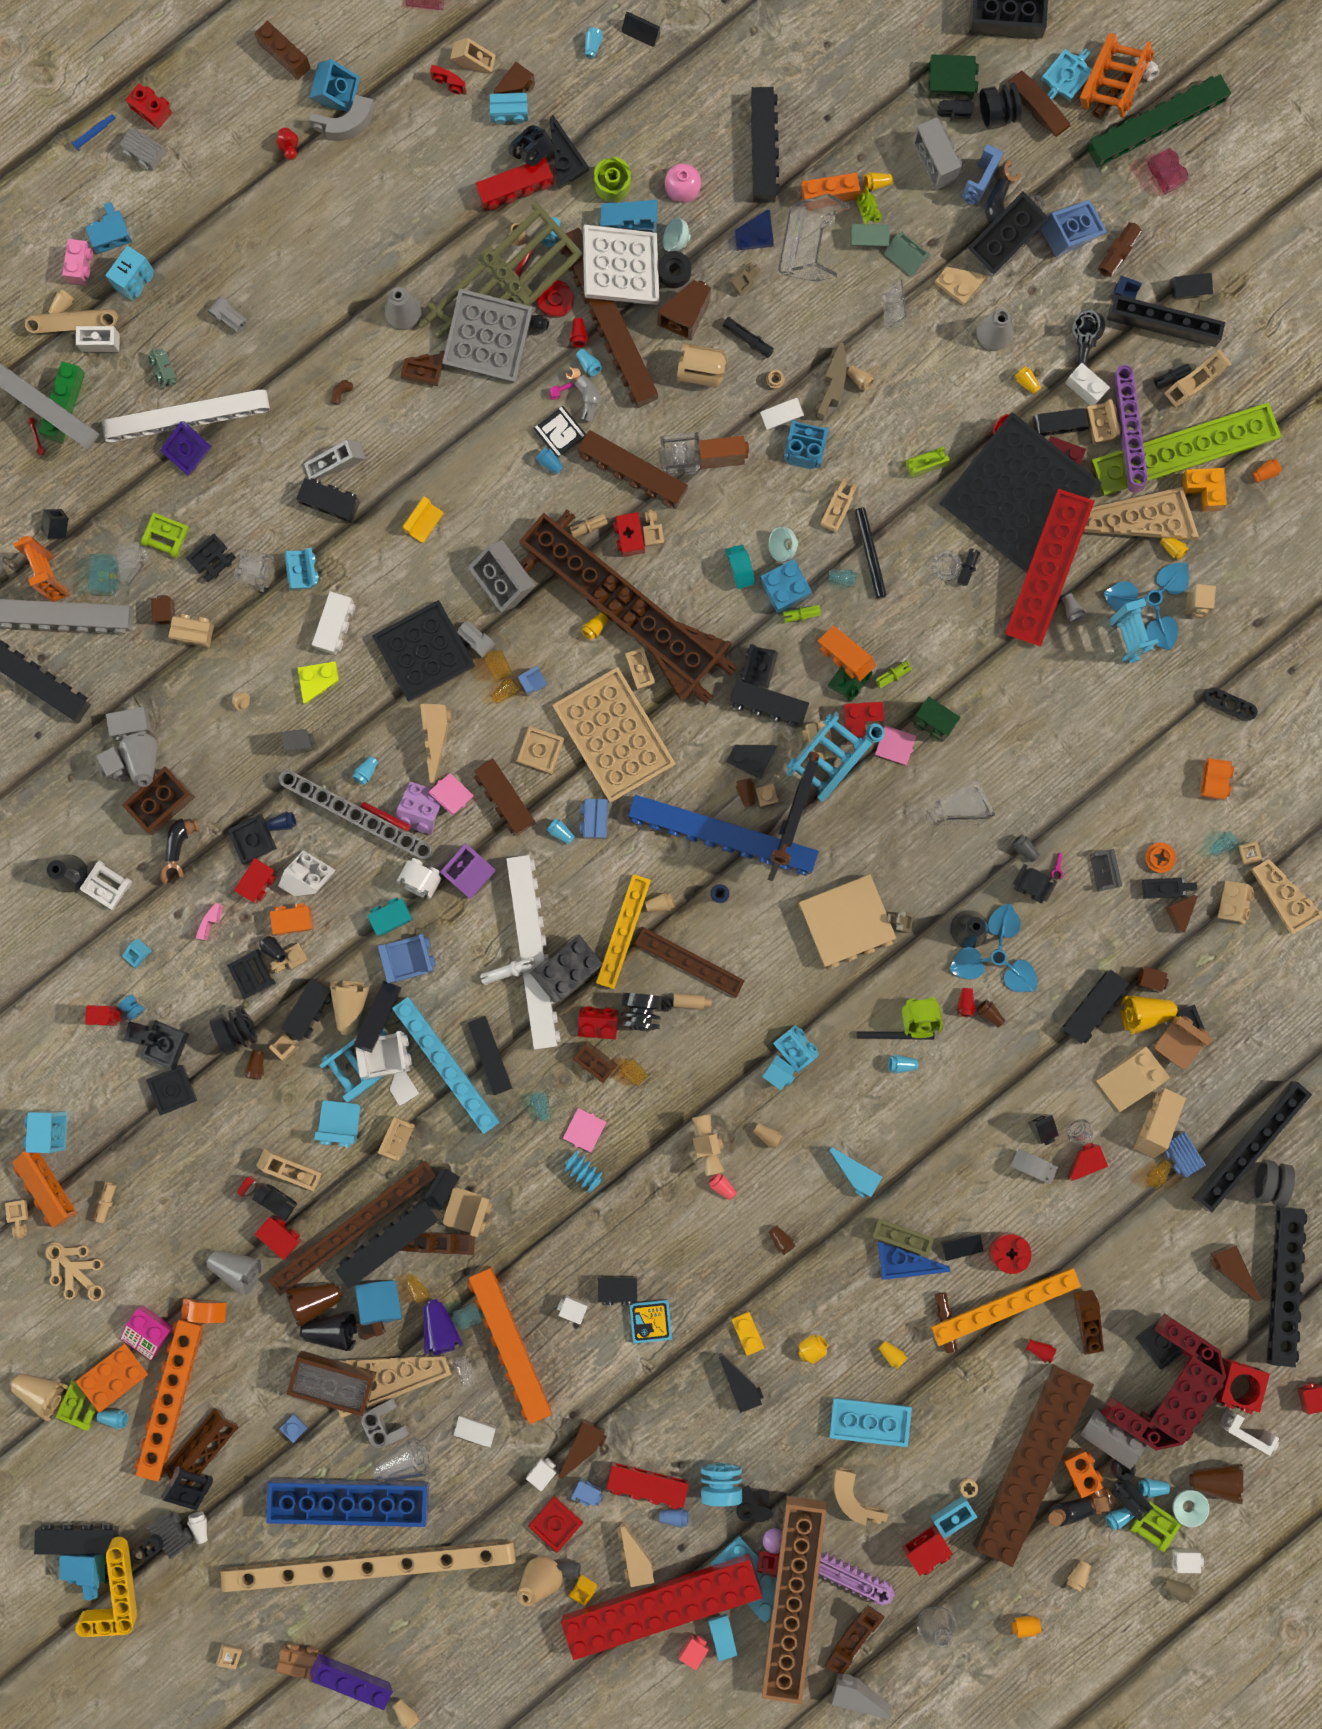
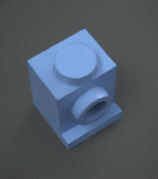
(587, 1493)

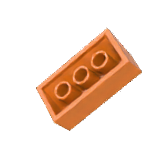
(44, 1187)

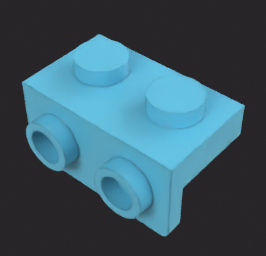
(301, 569)

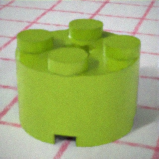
(604, 182)
(922, 1017)

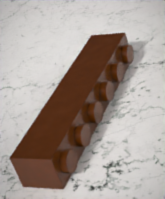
(632, 469)

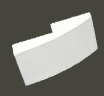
(782, 413)

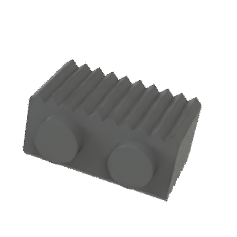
(173, 1534)

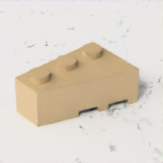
(1160, 1123)

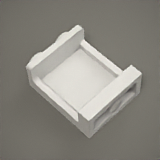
(387, 1057)
(1232, 1421)

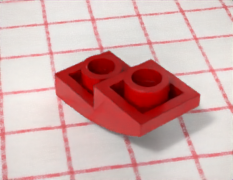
(454, 83)

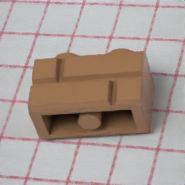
(297, 1660)

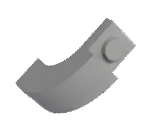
(348, 125)

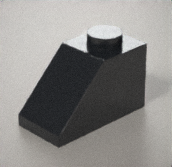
(1044, 1129)

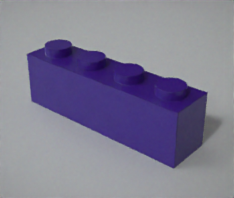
(351, 1682)

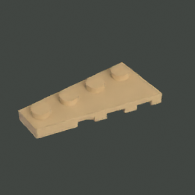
(1290, 904)

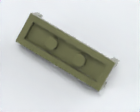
(903, 1237)

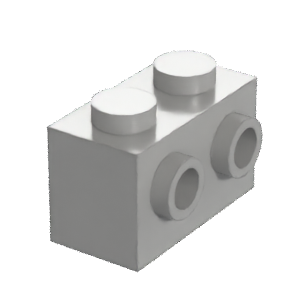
(112, 765)

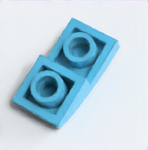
(722, 1637)

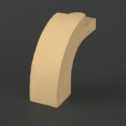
(1198, 379)
(843, 1489)

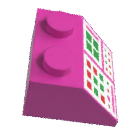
(146, 1332)

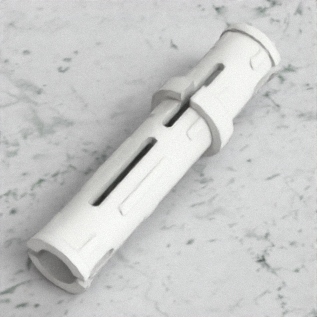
(515, 968)

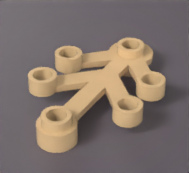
(72, 1270)

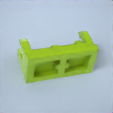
(927, 462)

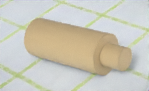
(691, 1001)

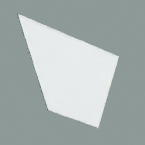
(403, 1088)

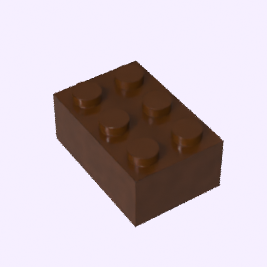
(159, 801)

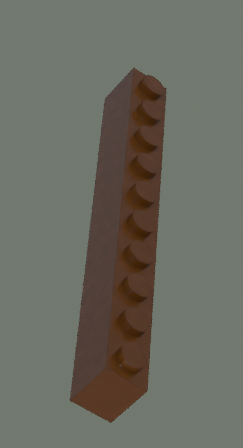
(615, 333)

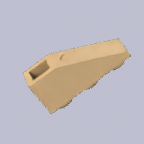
(639, 1564)

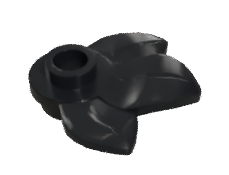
(756, 1503)

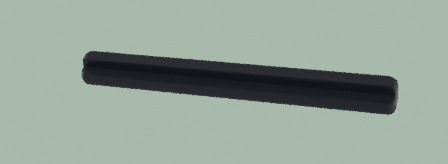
(870, 552)

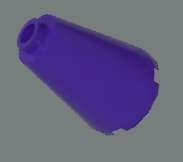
(439, 1330)

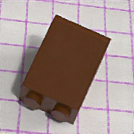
(685, 309)

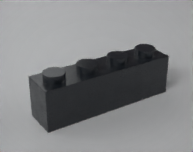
(768, 703)
(1094, 1007)
(74, 1539)

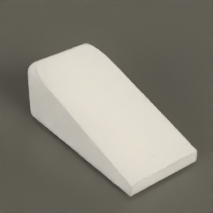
(475, 1431)

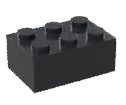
(566, 968)

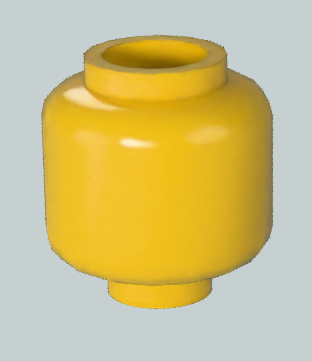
(813, 1348)

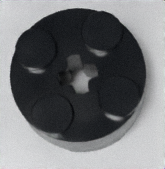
(1034, 883)

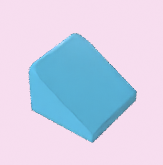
(136, 953)

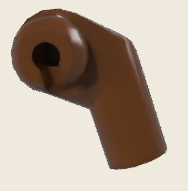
(341, 387)

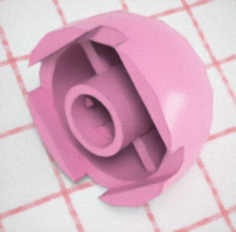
(682, 183)

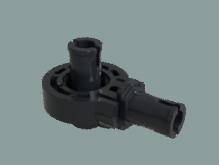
(1087, 333)

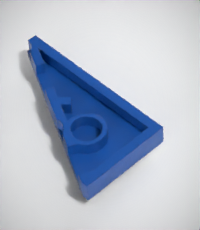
(902, 1263)

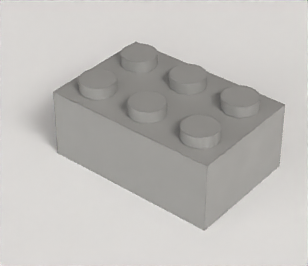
(937, 153)
(501, 576)

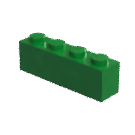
(65, 393)

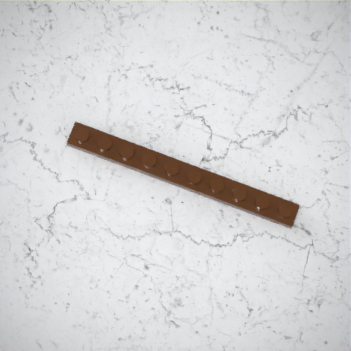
(352, 1228)

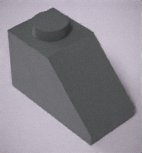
(298, 741)

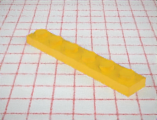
(623, 931)

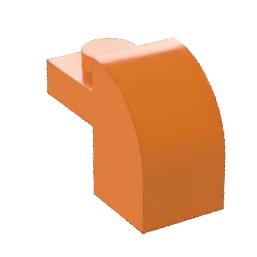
(203, 1311)

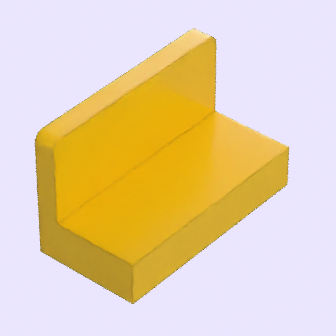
(422, 520)

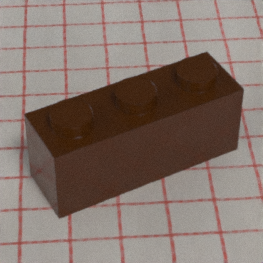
(282, 50)

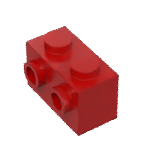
(148, 105)

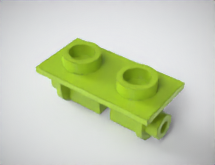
(868, 207)

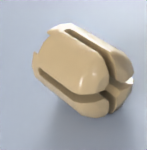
(701, 365)

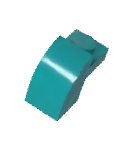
(740, 566)

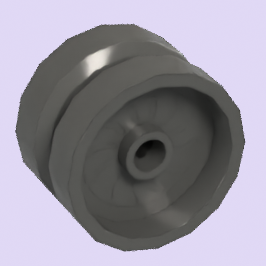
(1274, 1183)

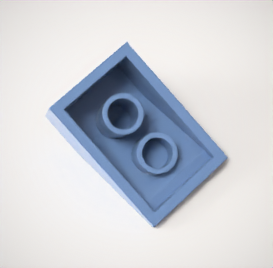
(1073, 228)

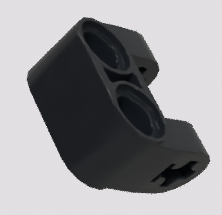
(533, 141)
(275, 1201)

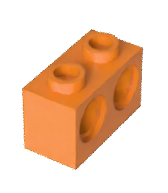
(1078, 1475)

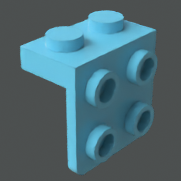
(338, 1123)

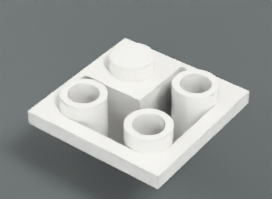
(305, 875)

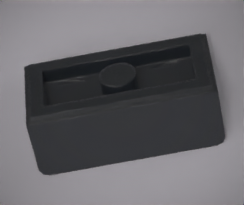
(641, 29)
(962, 1246)

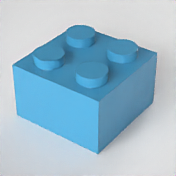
(785, 586)

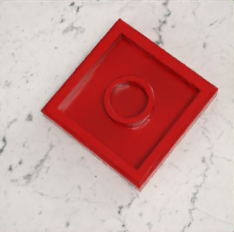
(555, 1524)

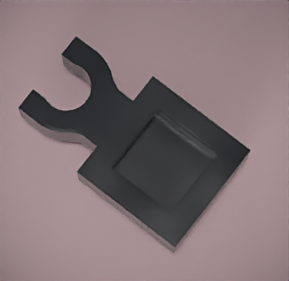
(140, 1034)

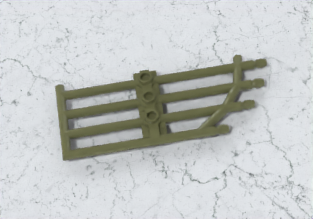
(503, 273)

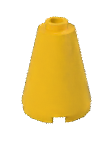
(1146, 1012)

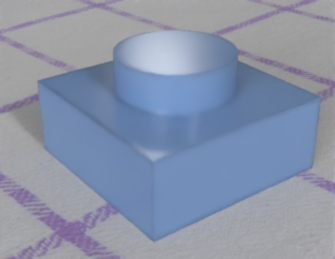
(293, 1428)

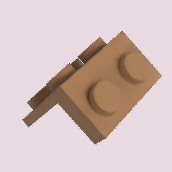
(1182, 1041)

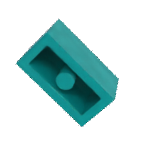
(389, 917)

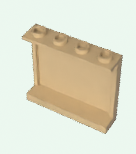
(847, 921)

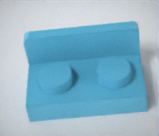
(796, 1048)

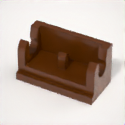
(595, 1062)

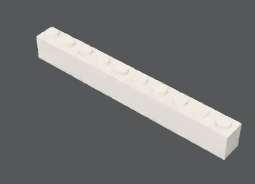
(531, 945)

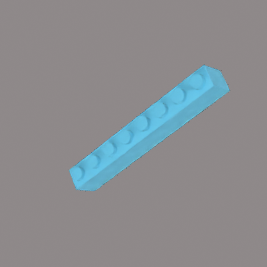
(446, 1065)

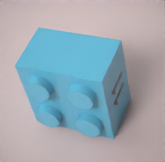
(130, 273)

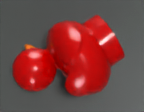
(287, 142)

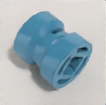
(131, 1007)

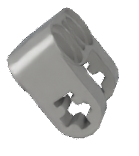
(380, 1426)

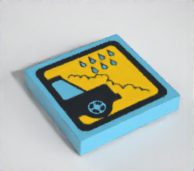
(650, 1321)

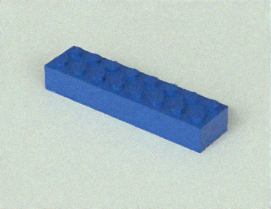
(347, 1502)

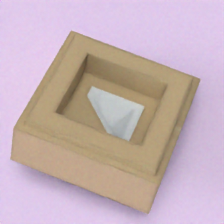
(1250, 853)
(228, 1656)

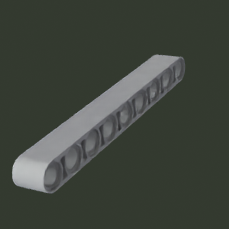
(47, 408)
(349, 808)

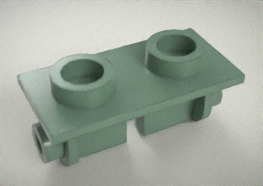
(158, 360)

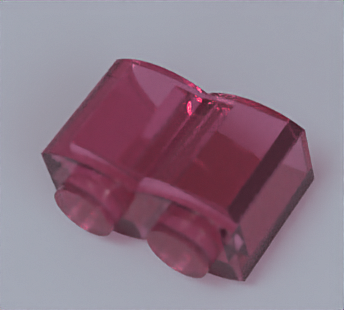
(1167, 170)

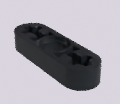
(1219, 694)

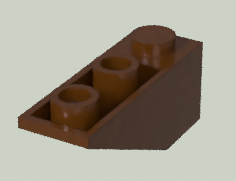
(1089, 1321)

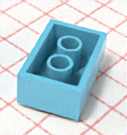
(45, 1131)

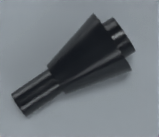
(539, 323)

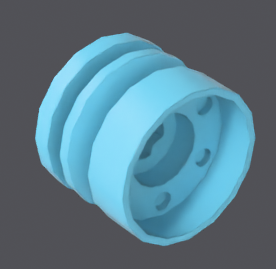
(721, 1488)

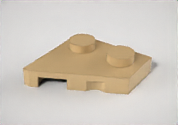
(959, 283)

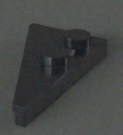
(568, 160)

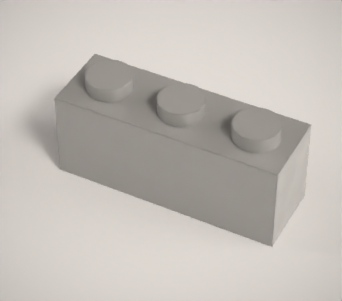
(1112, 1439)

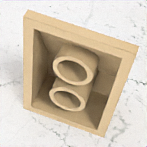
(1132, 1078)

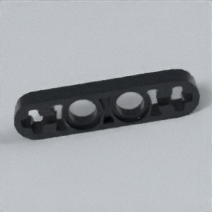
(142, 1547)

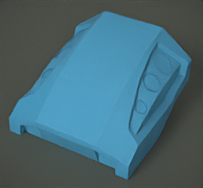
(805, 445)

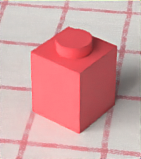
(694, 1651)

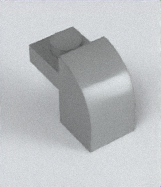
(1034, 1166)

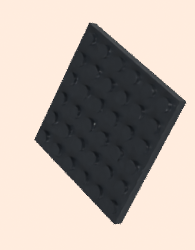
(1013, 487)

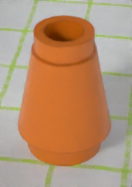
(1267, 470)

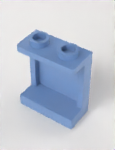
(989, 161)
(406, 958)

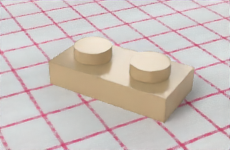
(640, 668)

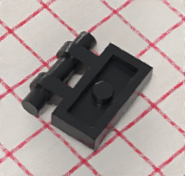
(208, 552)

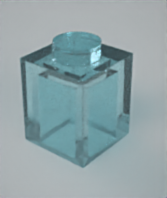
(467, 1316)

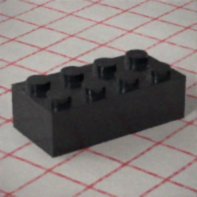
(1009, 17)
(1009, 233)

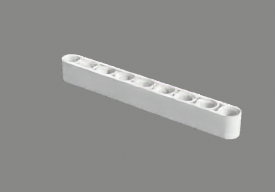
(193, 414)

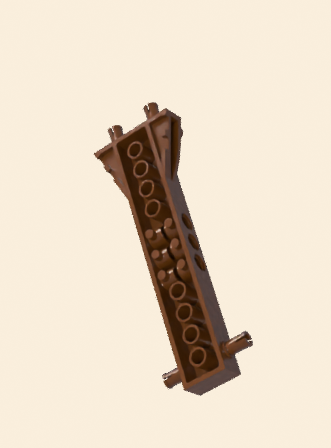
(679, 649)

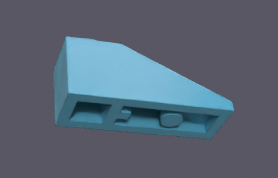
(858, 1175)

